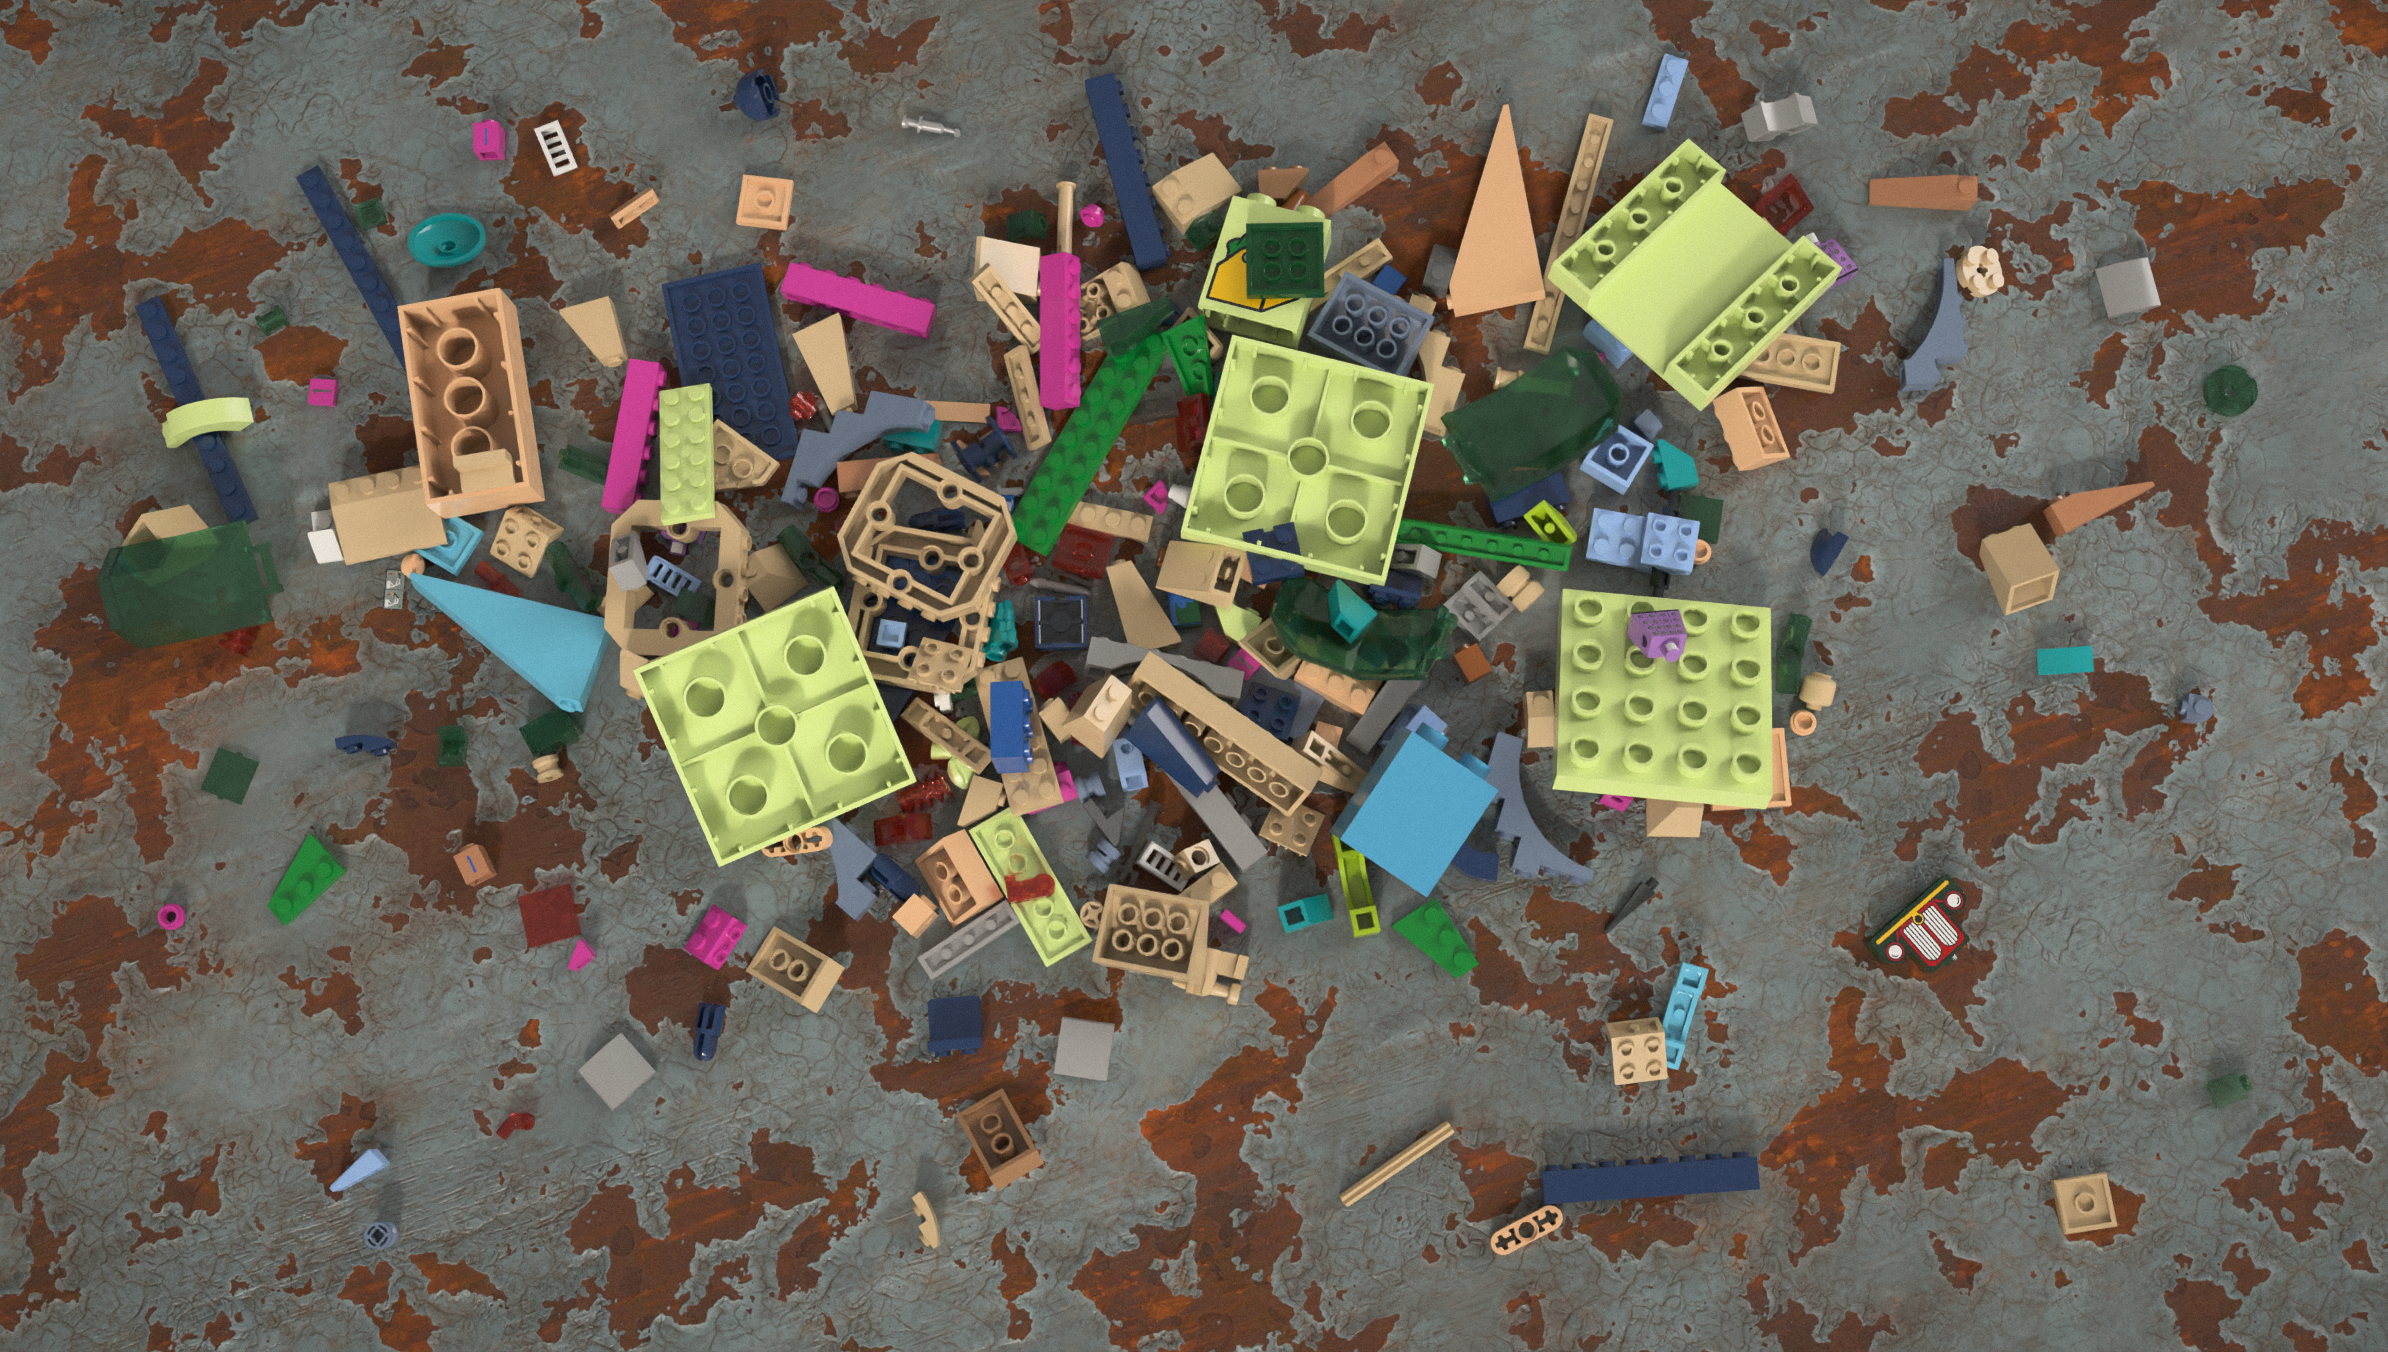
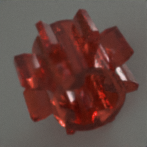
(803, 405)

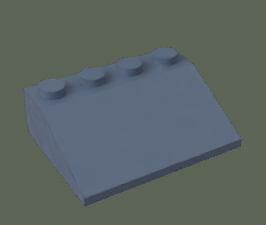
(1370, 327)

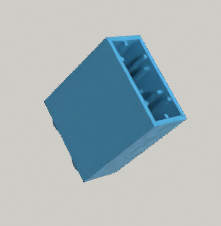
(1416, 807)

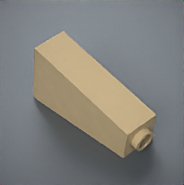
(828, 359)
(1139, 611)

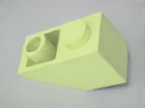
(1237, 622)

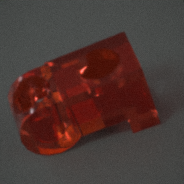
(1028, 890)

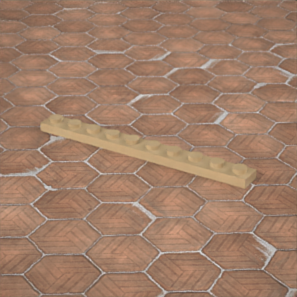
(1569, 228)

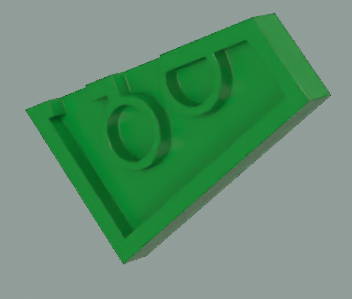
(1190, 355)
(305, 881)
(1437, 937)

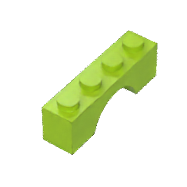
(1356, 890)

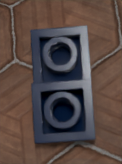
(372, 744)

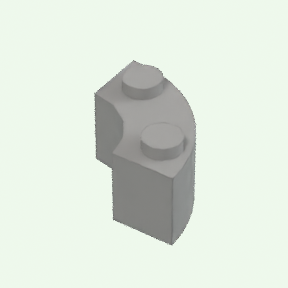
(1787, 115)

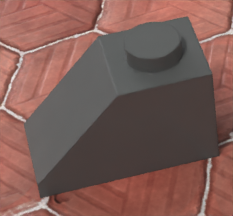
(1439, 270)

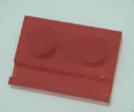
(1192, 422)

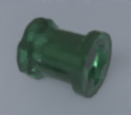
(272, 320)

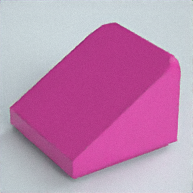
(581, 956)

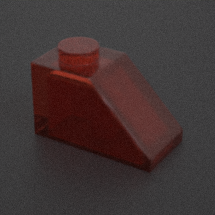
(903, 829)

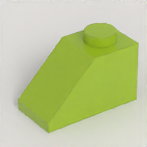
(1550, 524)

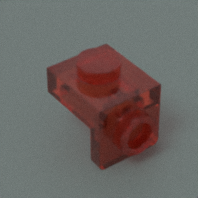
(1054, 680)

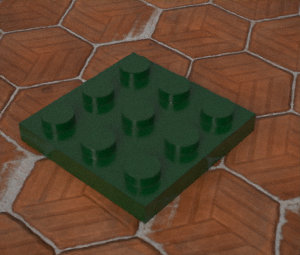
(1285, 260)

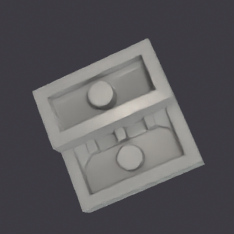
(2128, 287)
(1479, 607)
(1084, 1048)
(616, 1071)

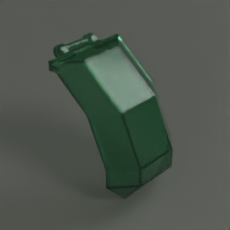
(1535, 423)
(187, 586)
(1393, 647)

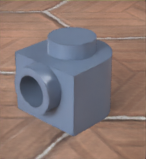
(1646, 424)
(2194, 708)

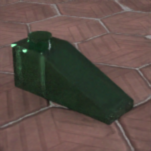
(1130, 327)

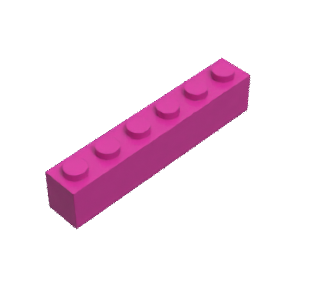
(859, 300)
(1060, 331)
(633, 435)

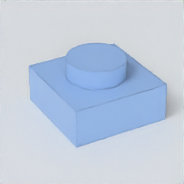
(892, 634)

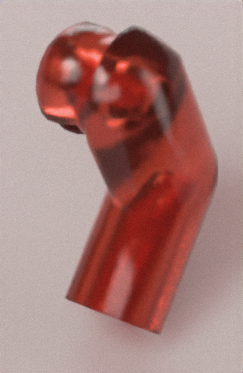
(516, 1121)

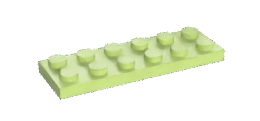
(686, 454)
(1013, 851)

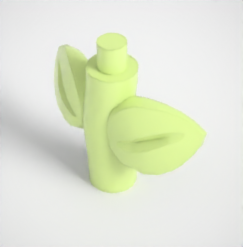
(957, 771)

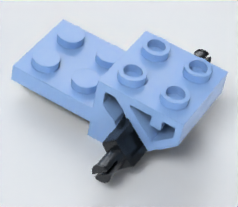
(1649, 544)

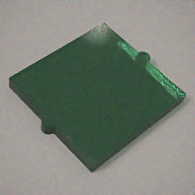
(1706, 511)
(229, 776)

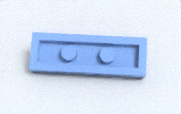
(1665, 92)

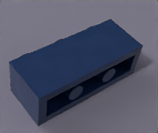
(1511, 509)

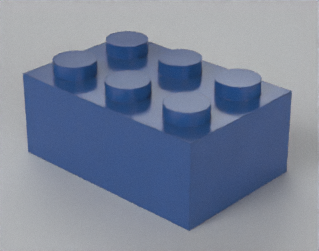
(1011, 727)

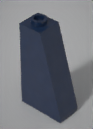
(1173, 748)

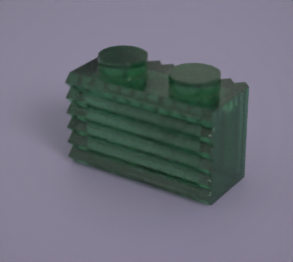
(551, 732)

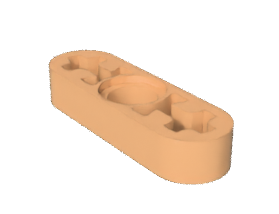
(806, 845)
(1536, 1234)

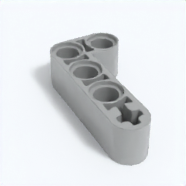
(1381, 714)

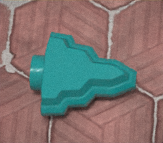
(1002, 633)

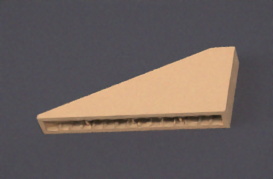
(1498, 249)

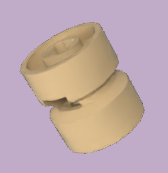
(1521, 588)

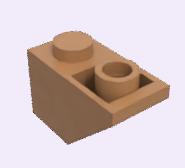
(1281, 183)

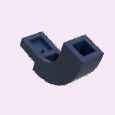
(1476, 864)

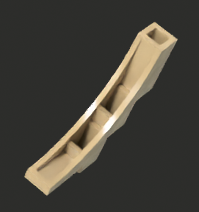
(1446, 380)

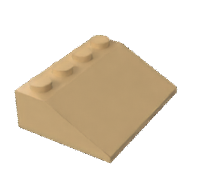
(384, 515)
(1153, 933)

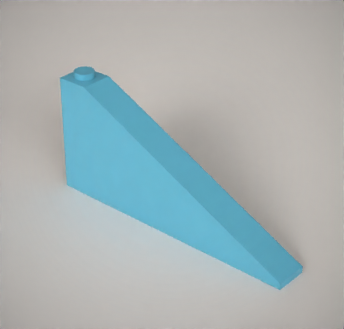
(543, 643)

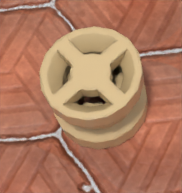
(547, 768)
(1091, 911)

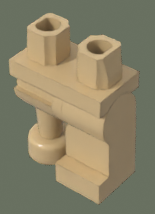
(1216, 964)

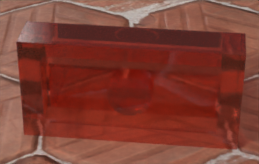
(1787, 185)

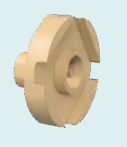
(1987, 261)

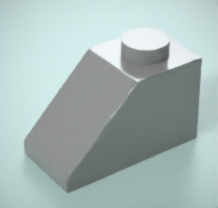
(1415, 560)
(628, 562)

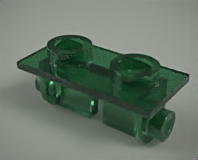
(583, 464)

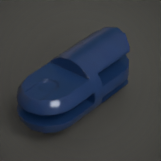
(939, 520)
(893, 878)
(707, 1030)

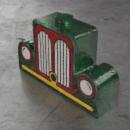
(1923, 929)

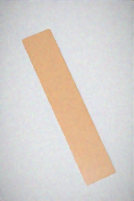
(960, 411)

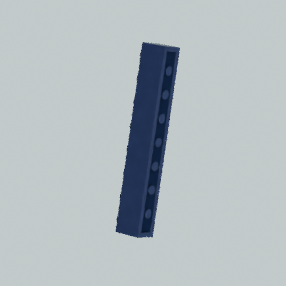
(1126, 173)
(1649, 1179)

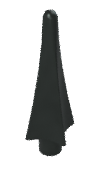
(1641, 894)

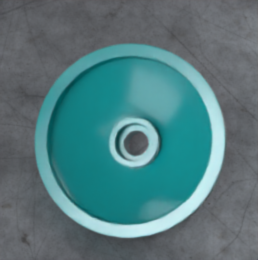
(446, 240)

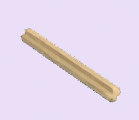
(1396, 1163)

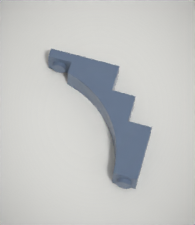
(820, 451)

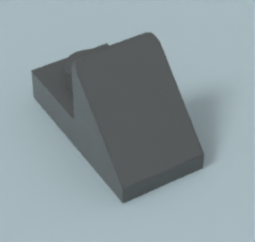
(1110, 827)

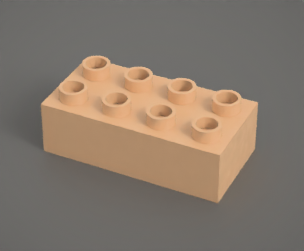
(469, 397)

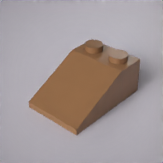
(999, 1139)

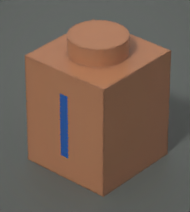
(474, 864)

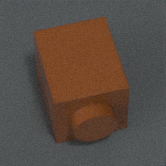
(1471, 663)

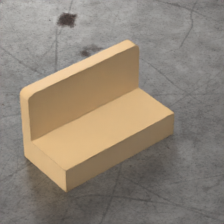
(485, 470)

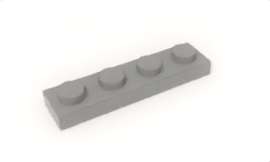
(968, 940)

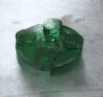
(2240, 381)

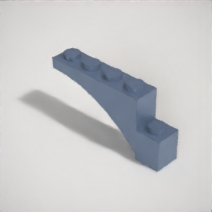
(1943, 338)
(852, 862)

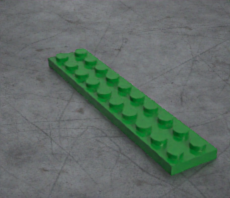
(1085, 444)

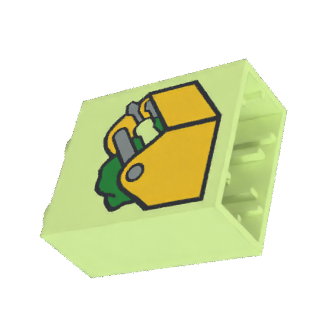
(1225, 288)

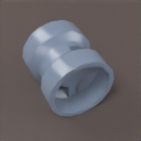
(1088, 787)
(1098, 860)
(387, 1235)

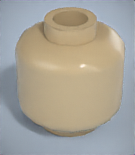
(1817, 690)

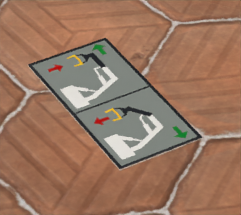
(394, 590)

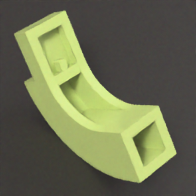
(204, 417)

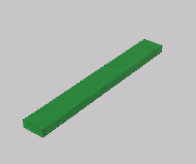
(1485, 544)

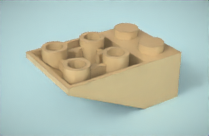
(1110, 294)
(1202, 572)

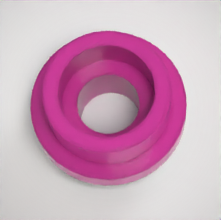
(164, 913)

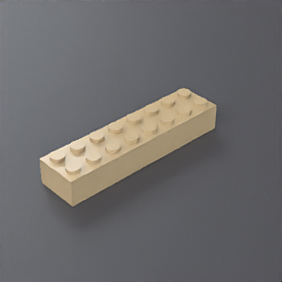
(1227, 736)

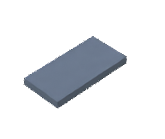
(1308, 706)

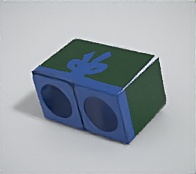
(1184, 612)

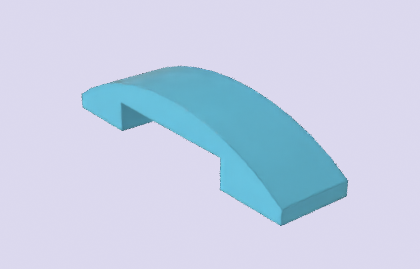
(1680, 1010)

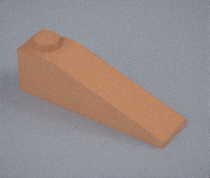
(1355, 180)
(1928, 192)
(854, 474)
(2079, 508)

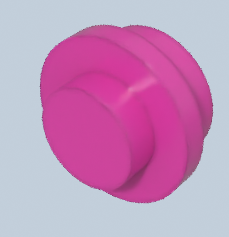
(1092, 215)
(826, 499)

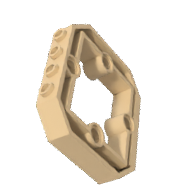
(878, 496)
(919, 546)
(730, 600)

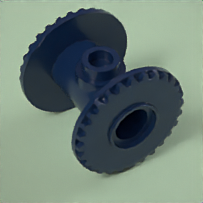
(986, 452)

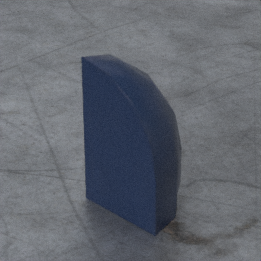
(1826, 550)

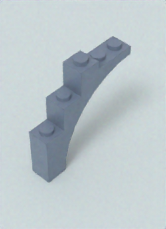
(1514, 820)

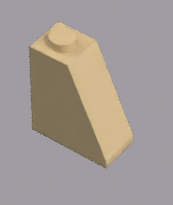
(599, 329)

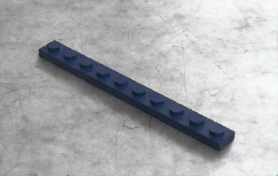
(354, 256)
(186, 391)

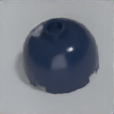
(756, 96)

